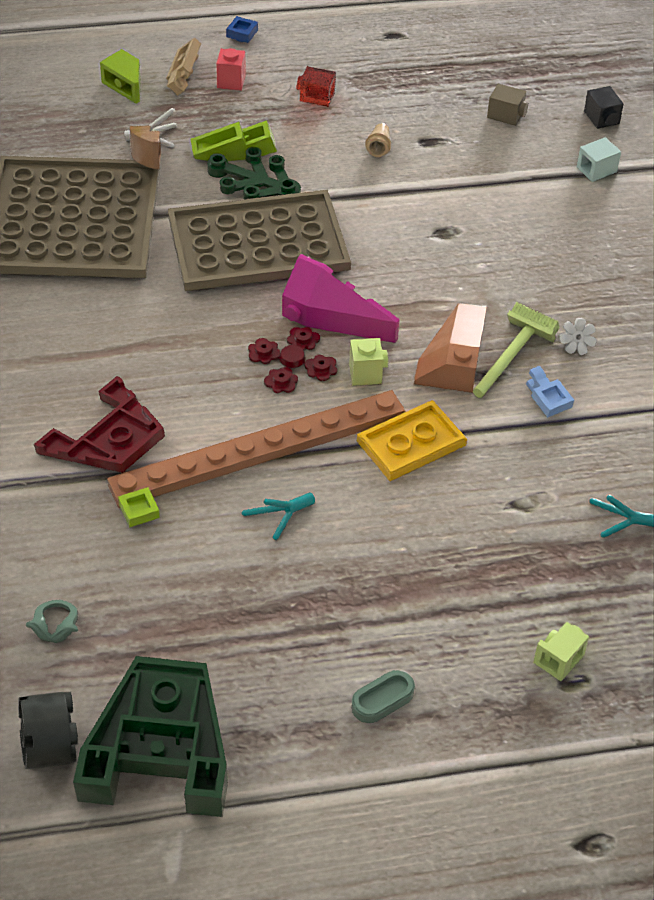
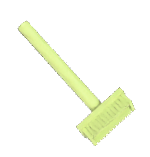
(532, 323)

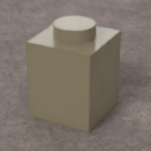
(507, 104)

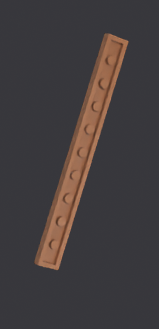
(258, 447)

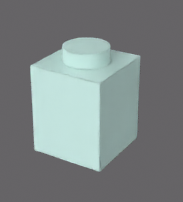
(598, 159)

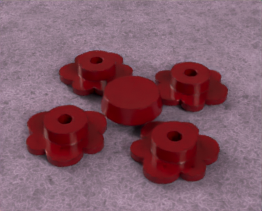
(292, 357)

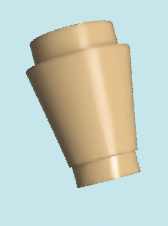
(379, 141)

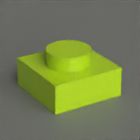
(138, 507)

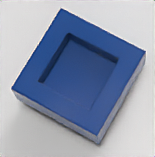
(242, 29)

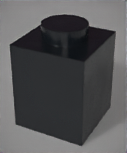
(603, 107)

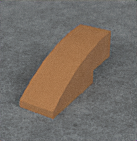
(145, 146)

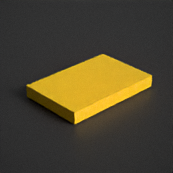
(411, 440)

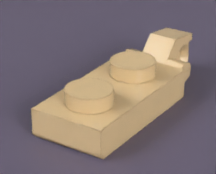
(182, 66)

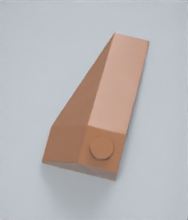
(454, 351)

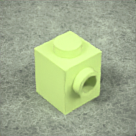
(367, 361)

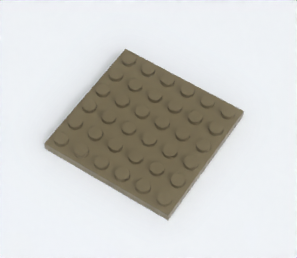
(76, 216)

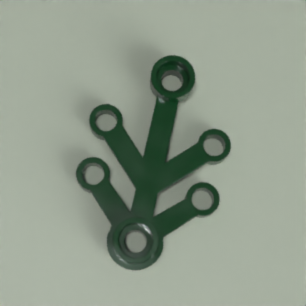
(219, 167)

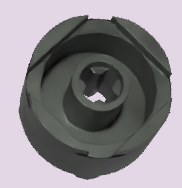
(47, 730)

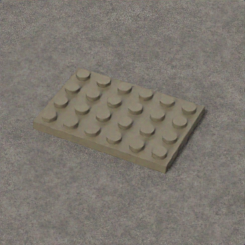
(255, 239)

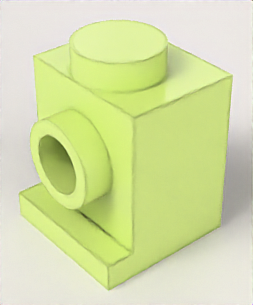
(561, 650)

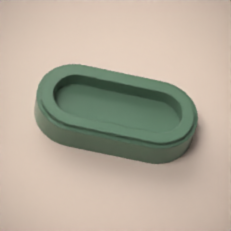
(383, 696)

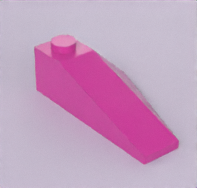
(326, 303)

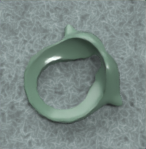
(63, 630)

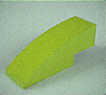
(234, 141)

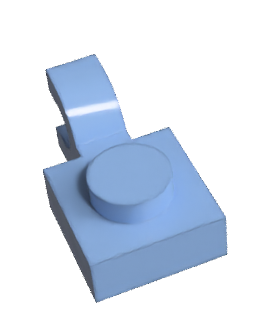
(548, 395)

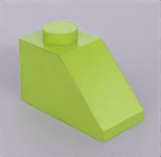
(122, 74)

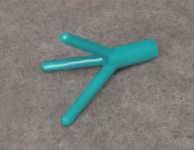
(278, 505)
(619, 508)

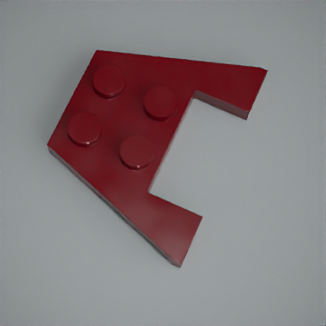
(115, 440)

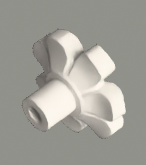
(578, 336)

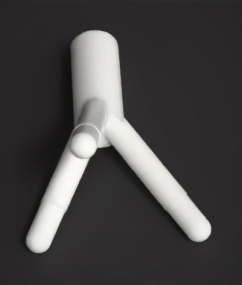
(160, 128)

